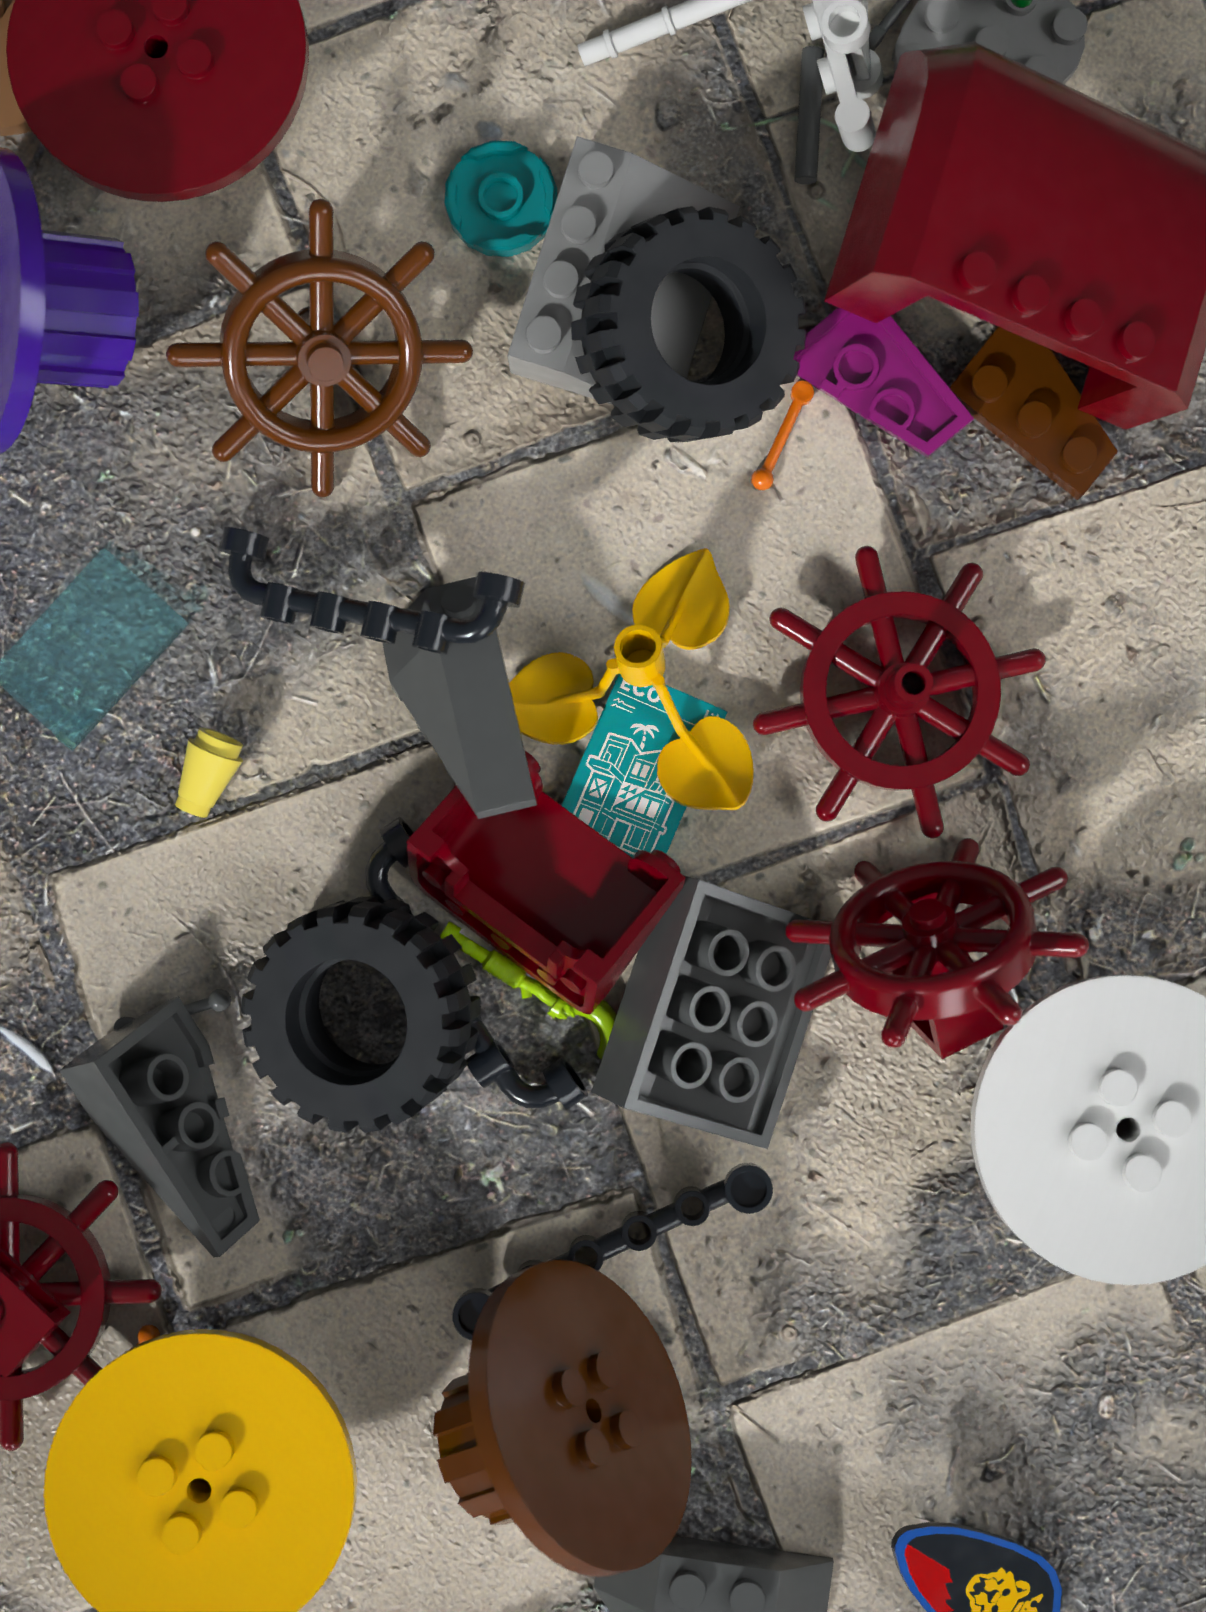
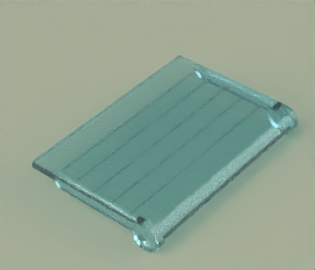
(89, 648)

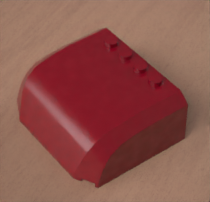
(1038, 221)

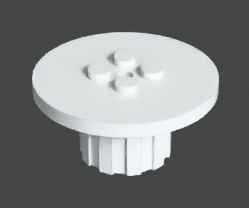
(1099, 1129)

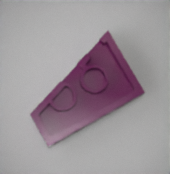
(882, 379)

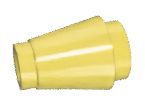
(206, 771)

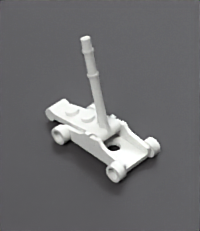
(842, 24)

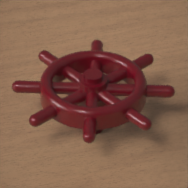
(900, 691)

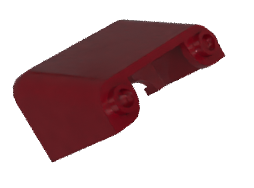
(544, 890)

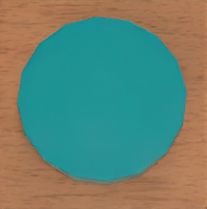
(500, 198)

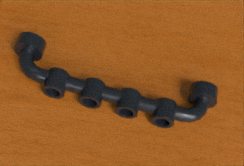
(378, 620)
(490, 1060)
(744, 1187)

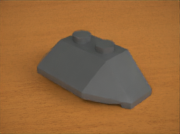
(720, 1578)

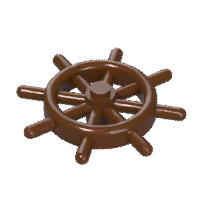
(320, 349)

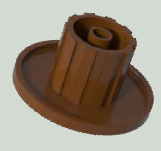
(569, 1422)

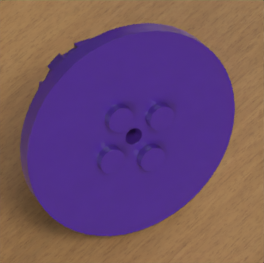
(62, 304)

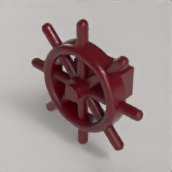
(925, 969)
(35, 1309)

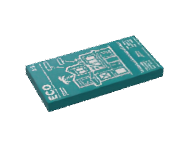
(618, 777)

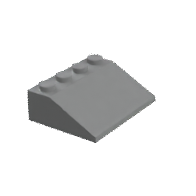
(599, 198)

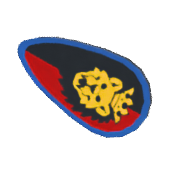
(973, 1570)

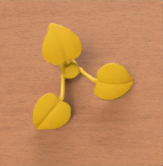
(680, 604)

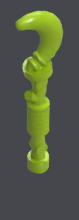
(514, 976)

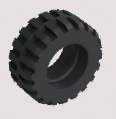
(755, 310)
(299, 1050)

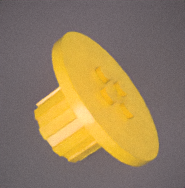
(200, 1479)

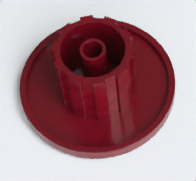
(158, 90)

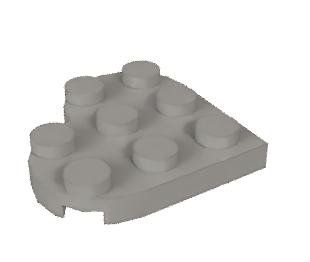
(1040, 36)

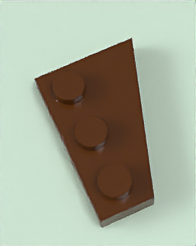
(1032, 407)

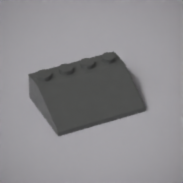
(712, 1016)

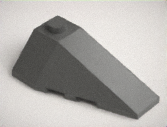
(465, 706)
(161, 1110)

